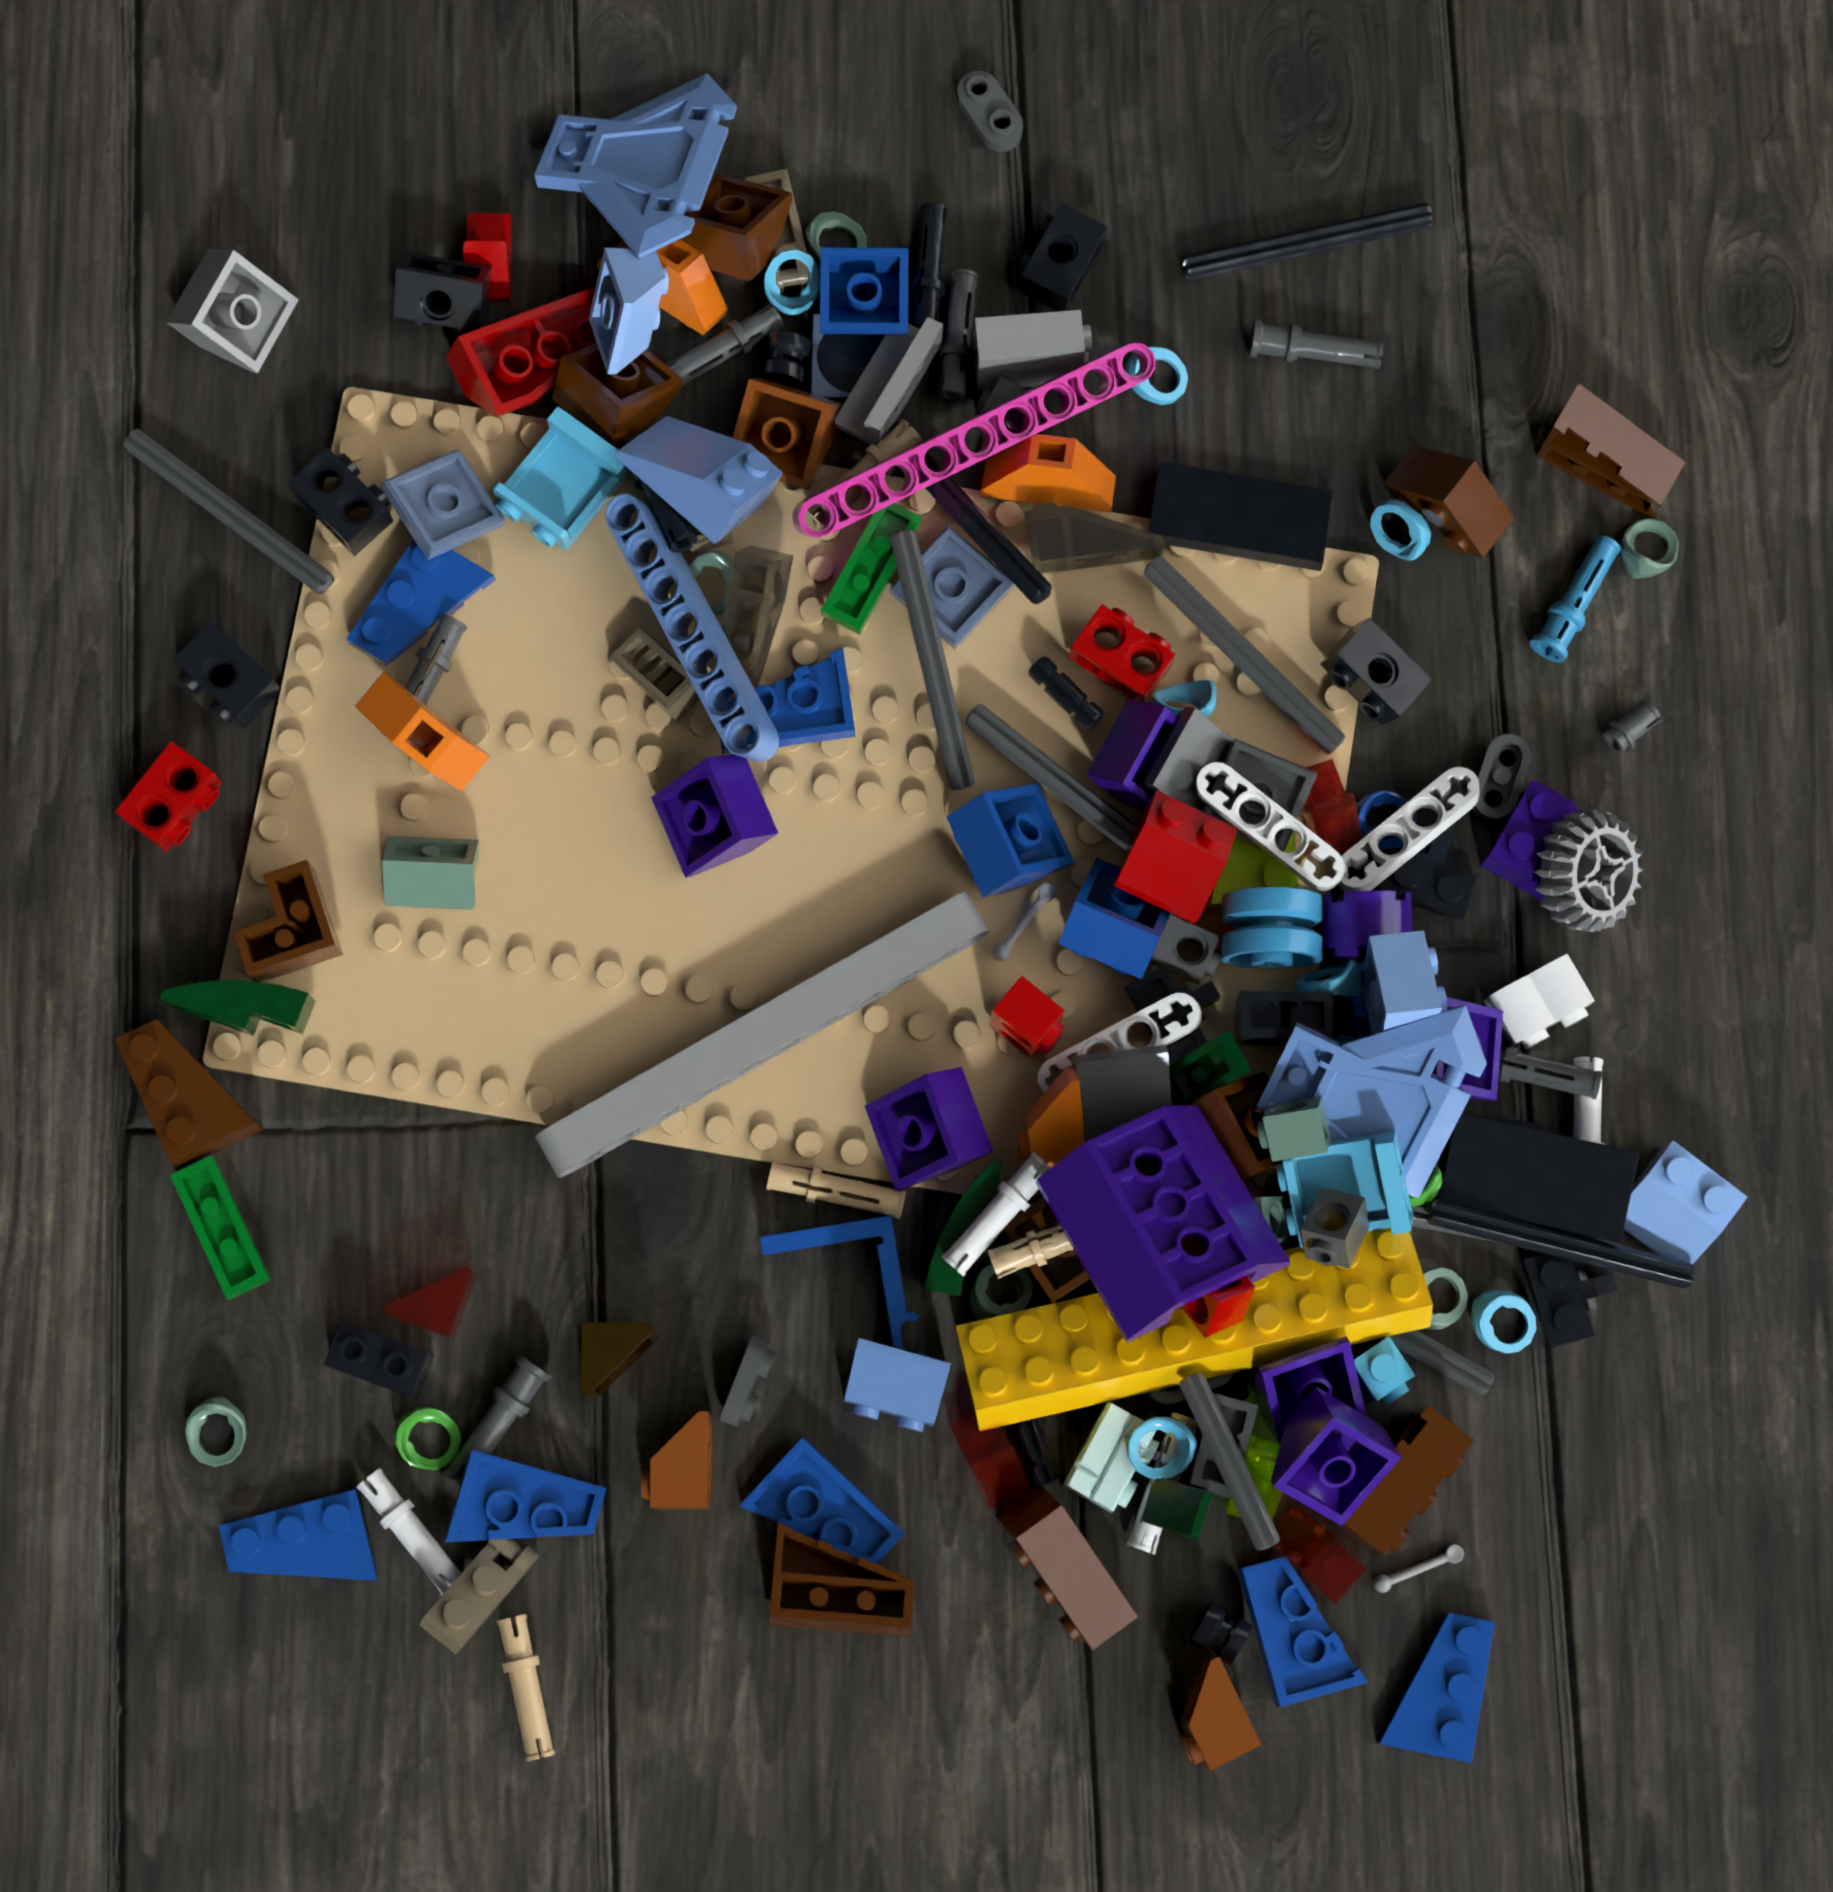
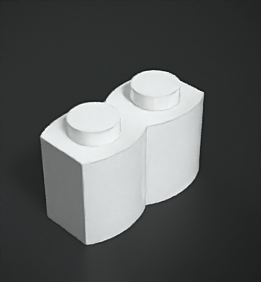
(1540, 1001)

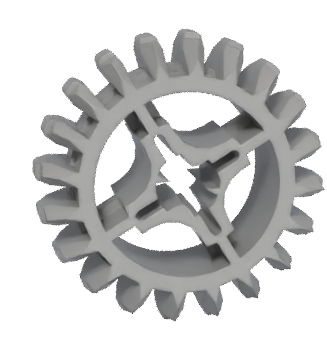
(1589, 870)

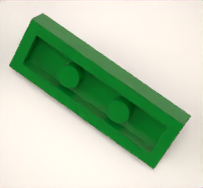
(868, 569)
(220, 1227)

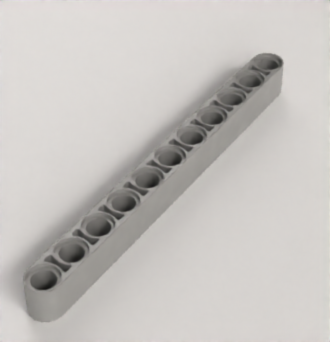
(761, 1034)

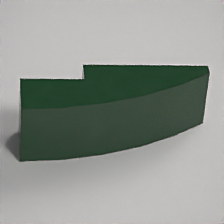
(243, 1004)
(979, 1194)

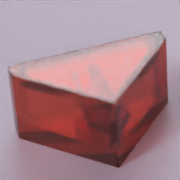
(437, 1305)

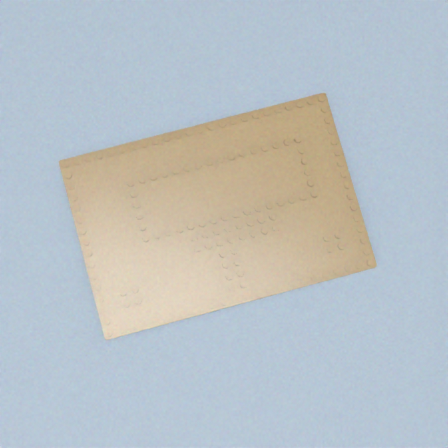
(584, 930)

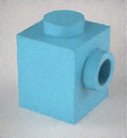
(1382, 1372)

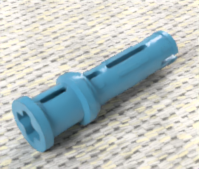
(1568, 614)

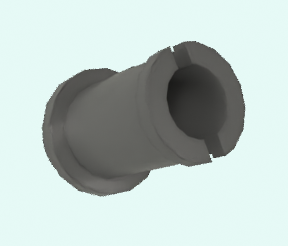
(1623, 734)

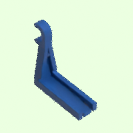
(852, 1231)

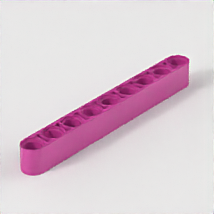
(995, 436)

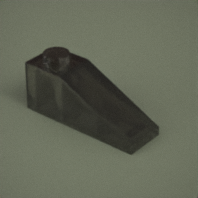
(1078, 539)
(755, 605)

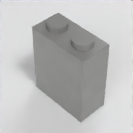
(1028, 347)

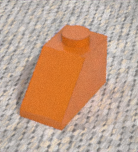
(1055, 1121)

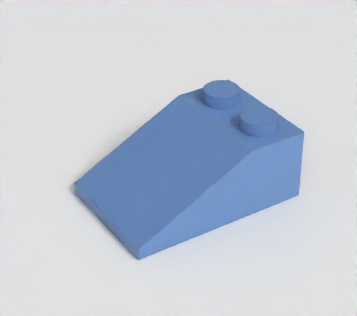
(702, 474)
(896, 1385)

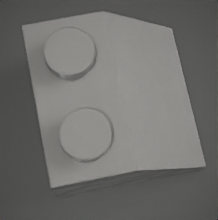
(232, 309)

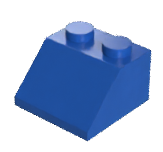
(864, 290)
(1009, 839)
(1113, 923)

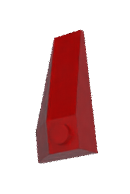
(520, 356)

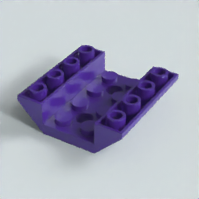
(1133, 1224)

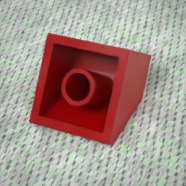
(1175, 856)

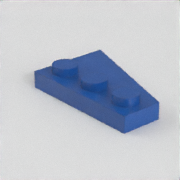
(414, 601)
(808, 704)
(519, 1501)
(823, 1504)
(305, 1539)
(1293, 1638)
(1446, 1694)

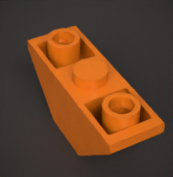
(691, 288)
(1049, 471)
(421, 732)

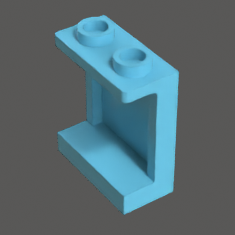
(562, 482)
(1357, 1166)

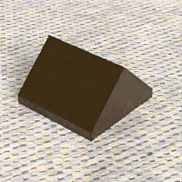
(610, 1351)

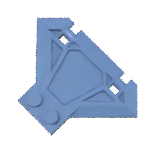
(643, 161)
(1386, 1084)

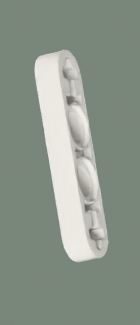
(1264, 832)
(1412, 835)
(1116, 1035)

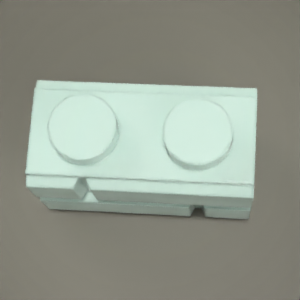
(1103, 1467)

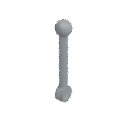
(1045, 894)
(1452, 1554)

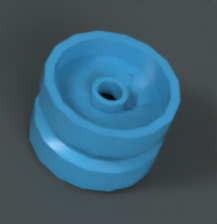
(1271, 928)

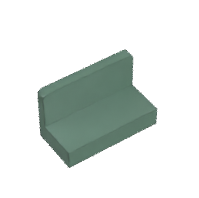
(430, 872)

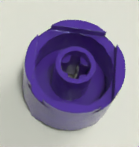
(1360, 915)

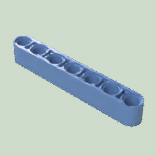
(705, 640)

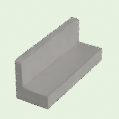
(889, 382)

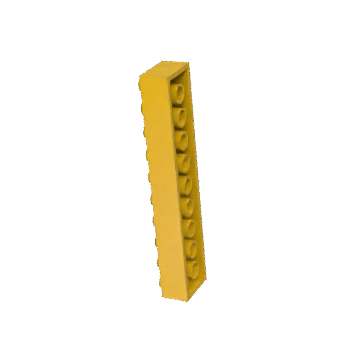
(1078, 1358)

